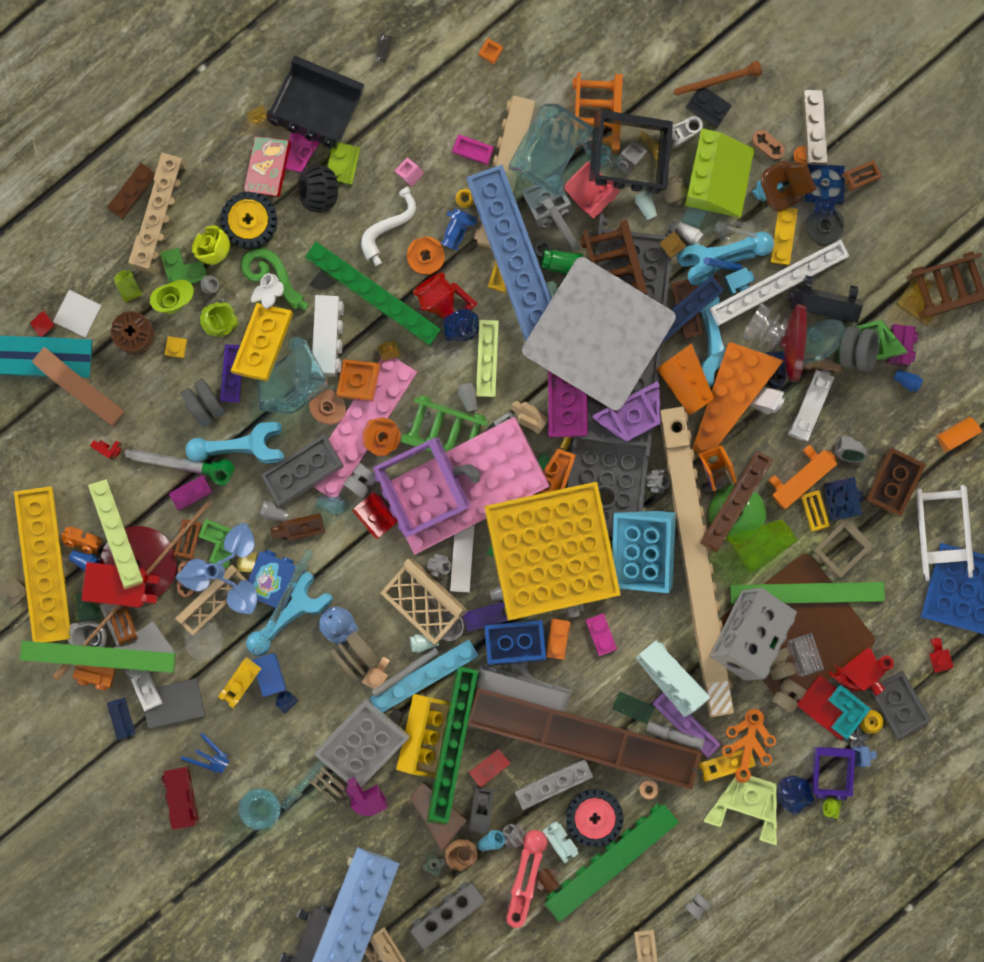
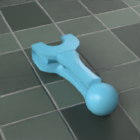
(732, 253)
(715, 345)
(255, 444)
(297, 606)

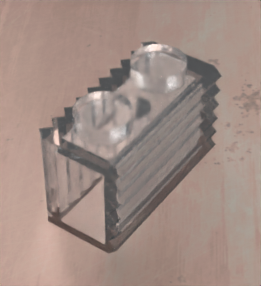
(805, 655)

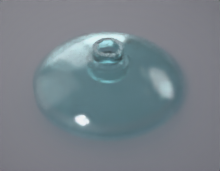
(822, 340)

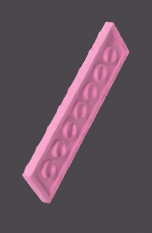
(347, 437)

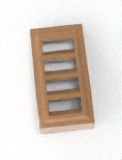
(824, 364)

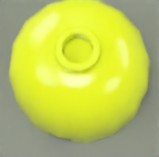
(211, 245)

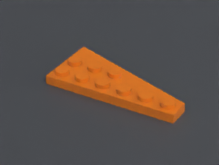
(736, 386)

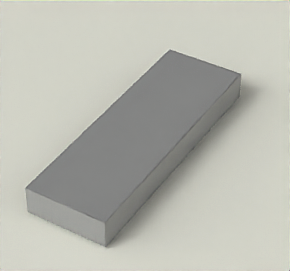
(561, 225)

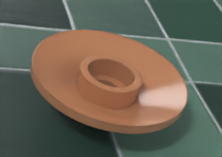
(335, 406)

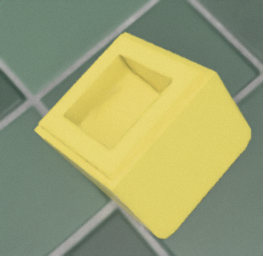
(246, 564)

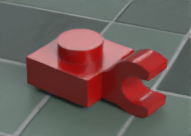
(940, 658)

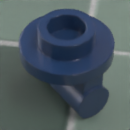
(286, 701)

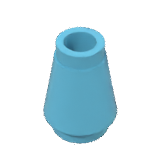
(491, 841)

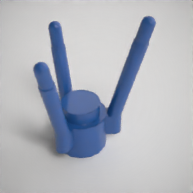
(218, 762)

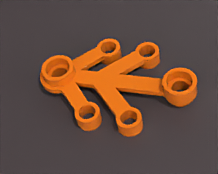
(749, 742)

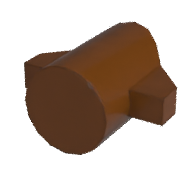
(546, 880)

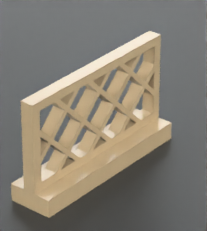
(435, 589)

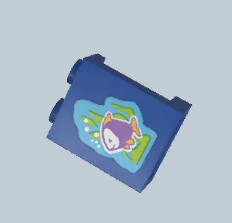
(271, 577)

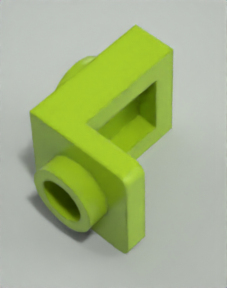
(127, 285)

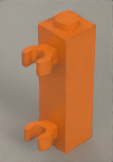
(803, 479)

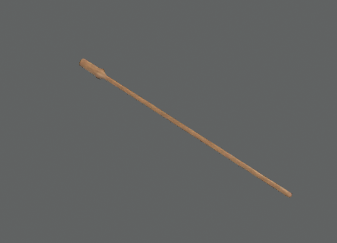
(64, 667)

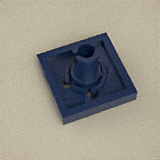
(846, 498)

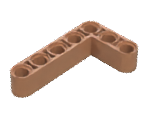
(77, 386)

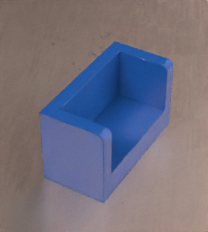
(270, 676)

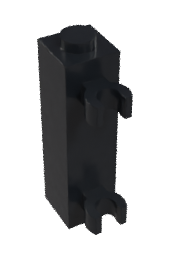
(827, 303)
(312, 936)

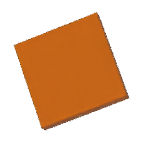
(358, 380)

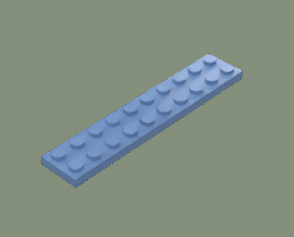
(510, 246)

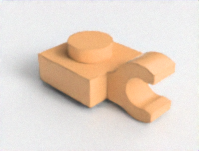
(376, 676)

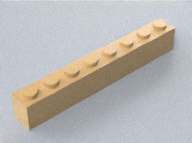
(515, 128)

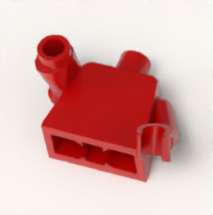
(864, 672)

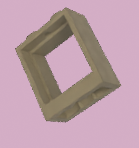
(855, 534)

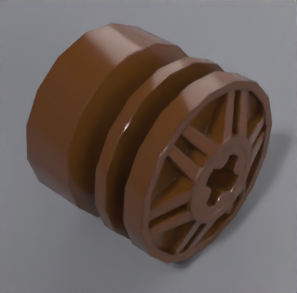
(139, 341)

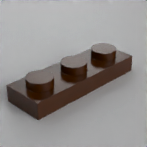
(131, 191)
(680, 290)

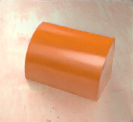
(958, 434)

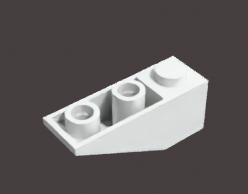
(768, 401)

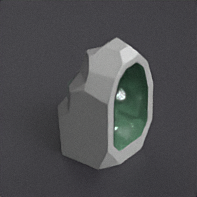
(850, 450)

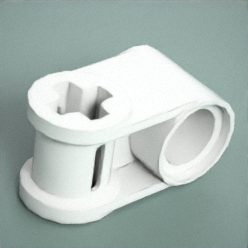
(684, 132)

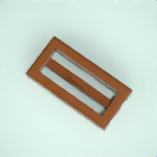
(850, 181)
(183, 555)
(127, 638)

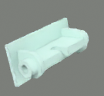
(556, 836)

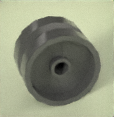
(859, 348)
(201, 403)

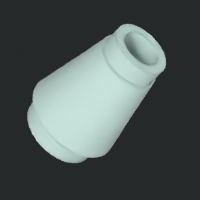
(646, 204)
(420, 643)

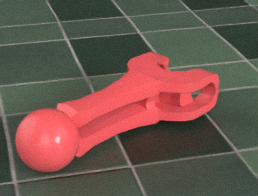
(534, 843)

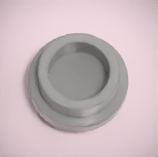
(209, 284)

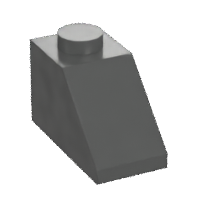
(481, 810)

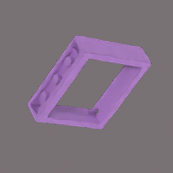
(448, 472)

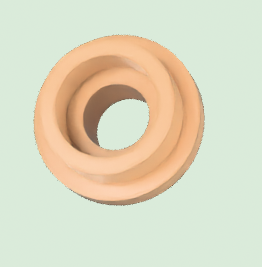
(653, 794)

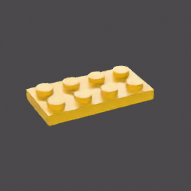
(262, 342)

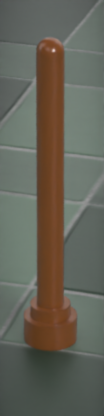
(753, 69)

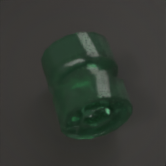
(85, 609)

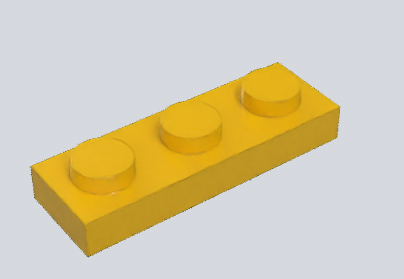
(784, 236)

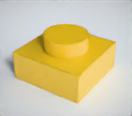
(176, 347)

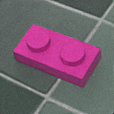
(601, 634)

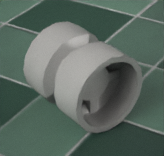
(355, 485)

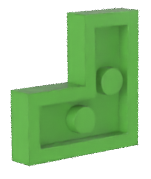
(177, 270)
(216, 533)

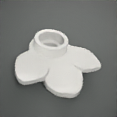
(268, 290)

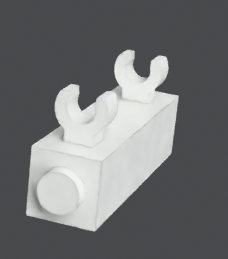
(811, 405)

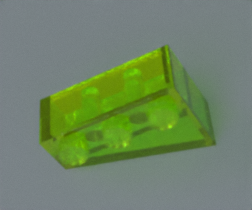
(761, 544)

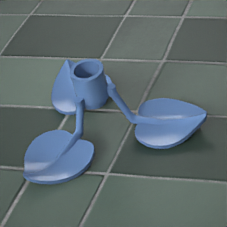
(197, 573)

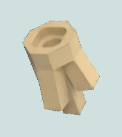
(529, 416)

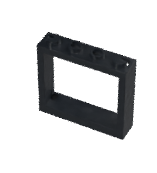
(665, 128)

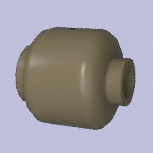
(675, 191)

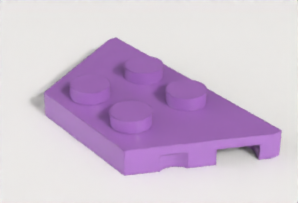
(635, 417)

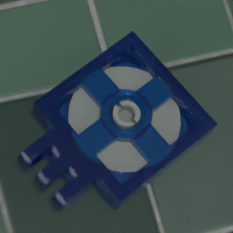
(829, 187)

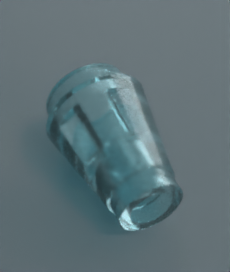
(334, 505)

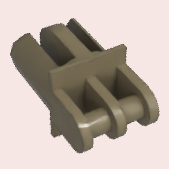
(314, 782)

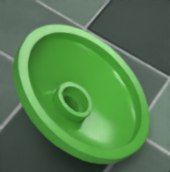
(752, 515)

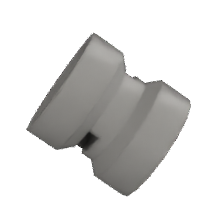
(694, 909)

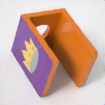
(723, 460)

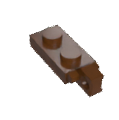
(299, 528)

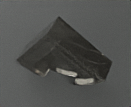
(322, 281)

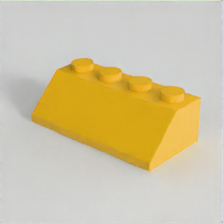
(425, 731)

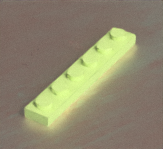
(115, 534)

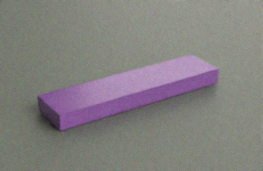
(686, 724)

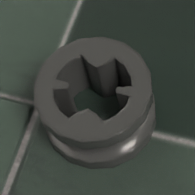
(539, 244)

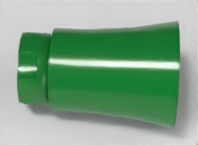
(559, 261)

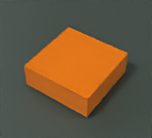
(490, 51)

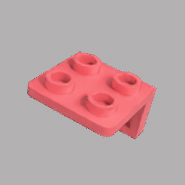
(587, 195)

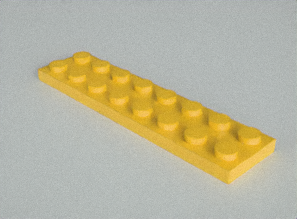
(42, 564)

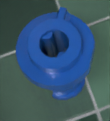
(457, 227)

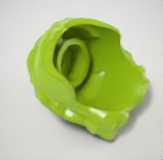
(218, 319)

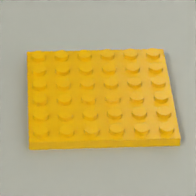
(552, 550)

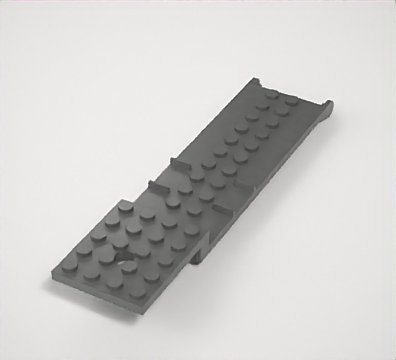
(603, 456)

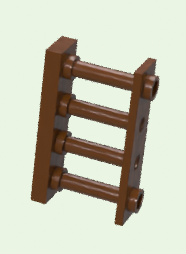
(627, 250)
(947, 304)

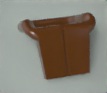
(800, 181)

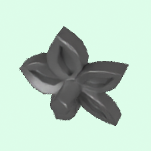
(858, 738)

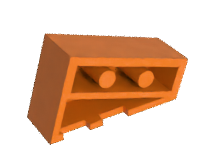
(687, 379)

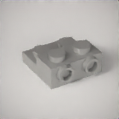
(534, 198)

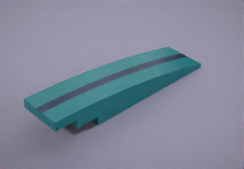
(19, 352)

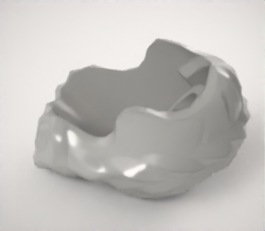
(81, 631)

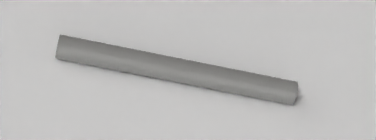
(406, 671)

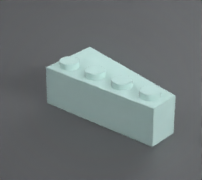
(672, 678)

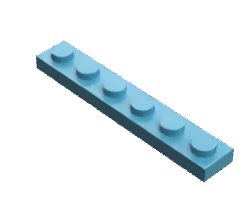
(425, 676)

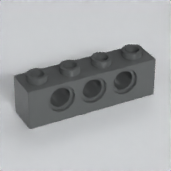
(427, 937)

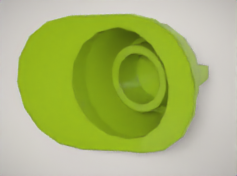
(172, 296)

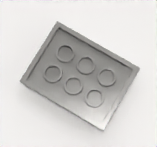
(361, 744)

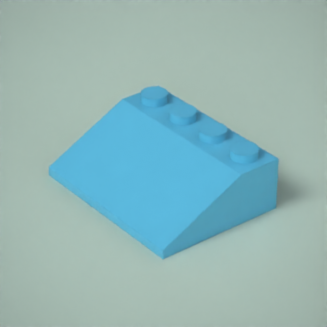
(644, 550)

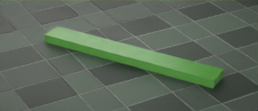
(818, 592)
(98, 656)

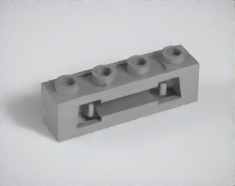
(553, 783)

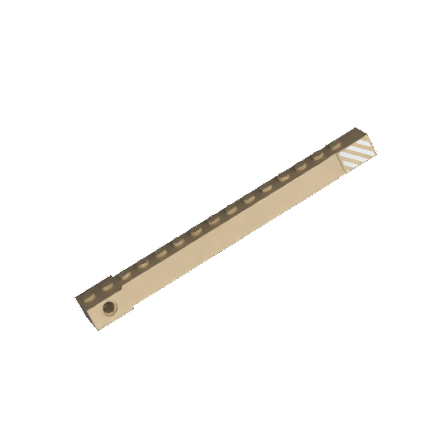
(695, 558)

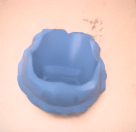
(337, 627)

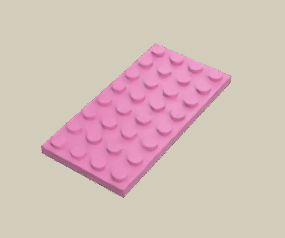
(506, 471)

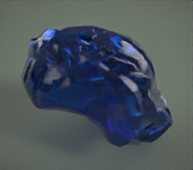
(461, 325)
(797, 796)

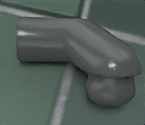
(468, 470)

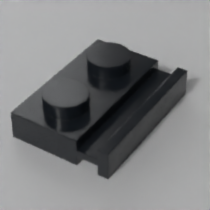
(708, 107)

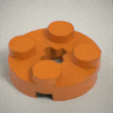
(423, 245)
(373, 429)

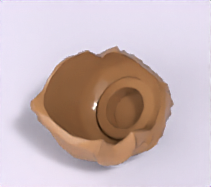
(460, 854)

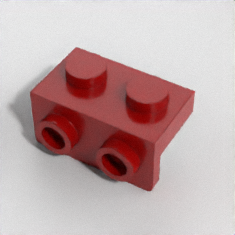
(375, 515)

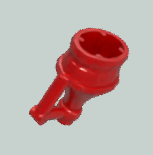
(437, 296)

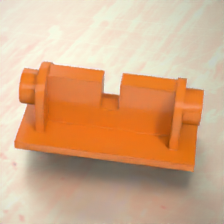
(73, 538)

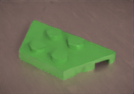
(888, 344)

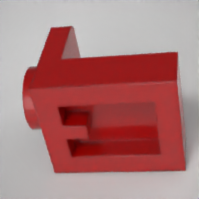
(102, 448)

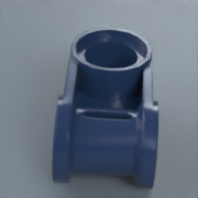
(780, 372)

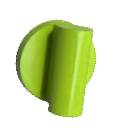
(832, 807)

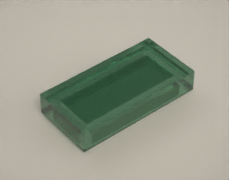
(633, 707)

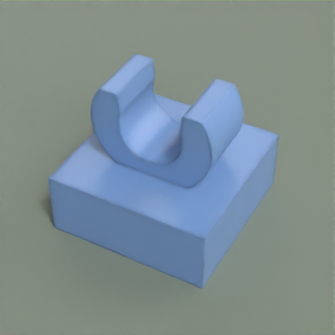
(863, 756)

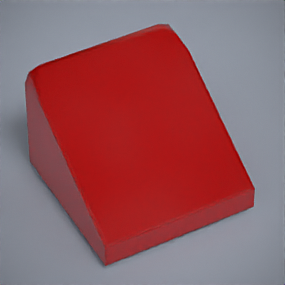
(42, 324)

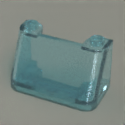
(549, 147)
(292, 380)

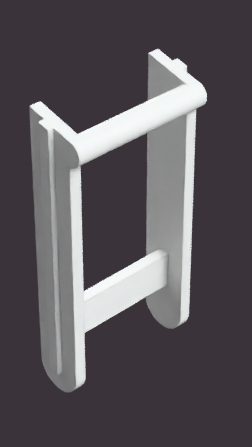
(950, 555)

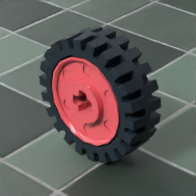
(605, 828)

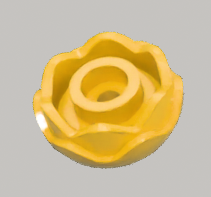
(877, 722)

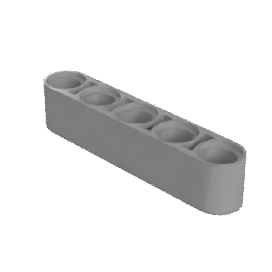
(523, 688)

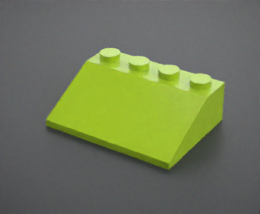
(719, 174)

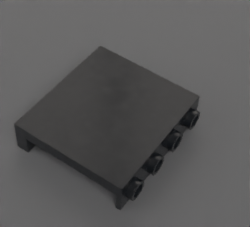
(316, 102)

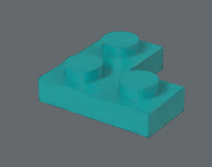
(852, 711)

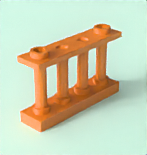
(613, 104)

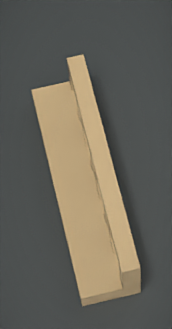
(203, 598)
(383, 948)

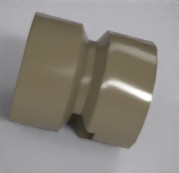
(781, 666)
(783, 700)

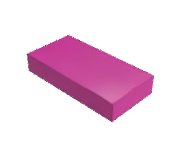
(472, 149)

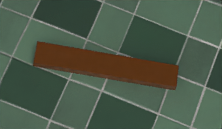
(736, 501)

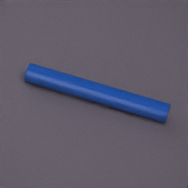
(722, 264)

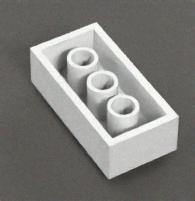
(326, 333)

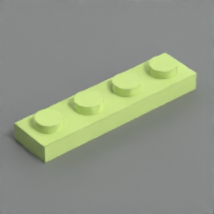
(487, 358)

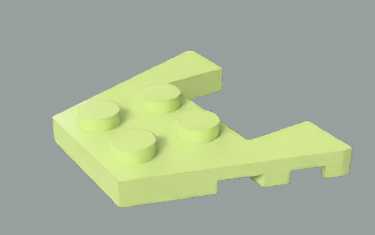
(752, 798)

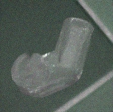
(426, 418)

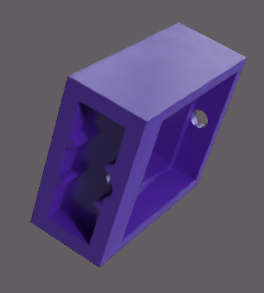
(840, 752)

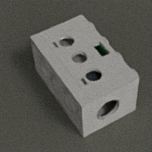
(753, 634)

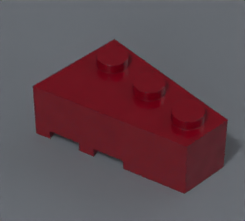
(180, 798)

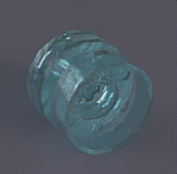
(251, 801)

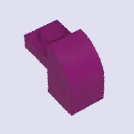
(366, 802)

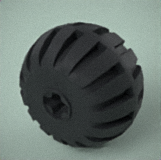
(318, 188)

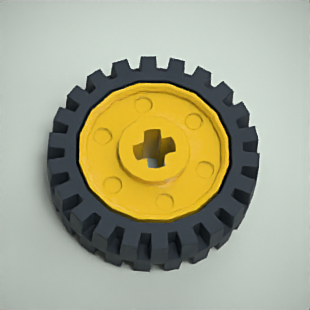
(260, 228)

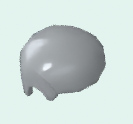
(455, 631)

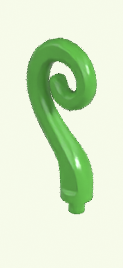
(289, 294)

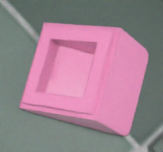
(409, 172)

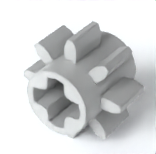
(658, 481)
(439, 566)
(573, 611)
(513, 835)

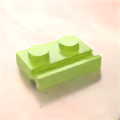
(344, 162)

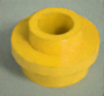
(464, 192)

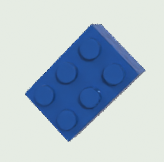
(515, 643)

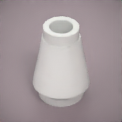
(689, 233)

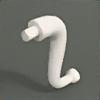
(368, 239)

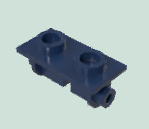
(121, 718)

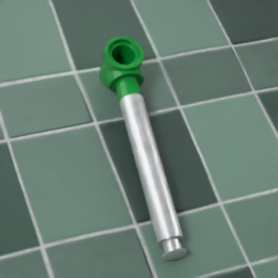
(212, 470)

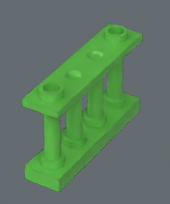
(412, 437)

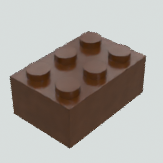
(894, 482)

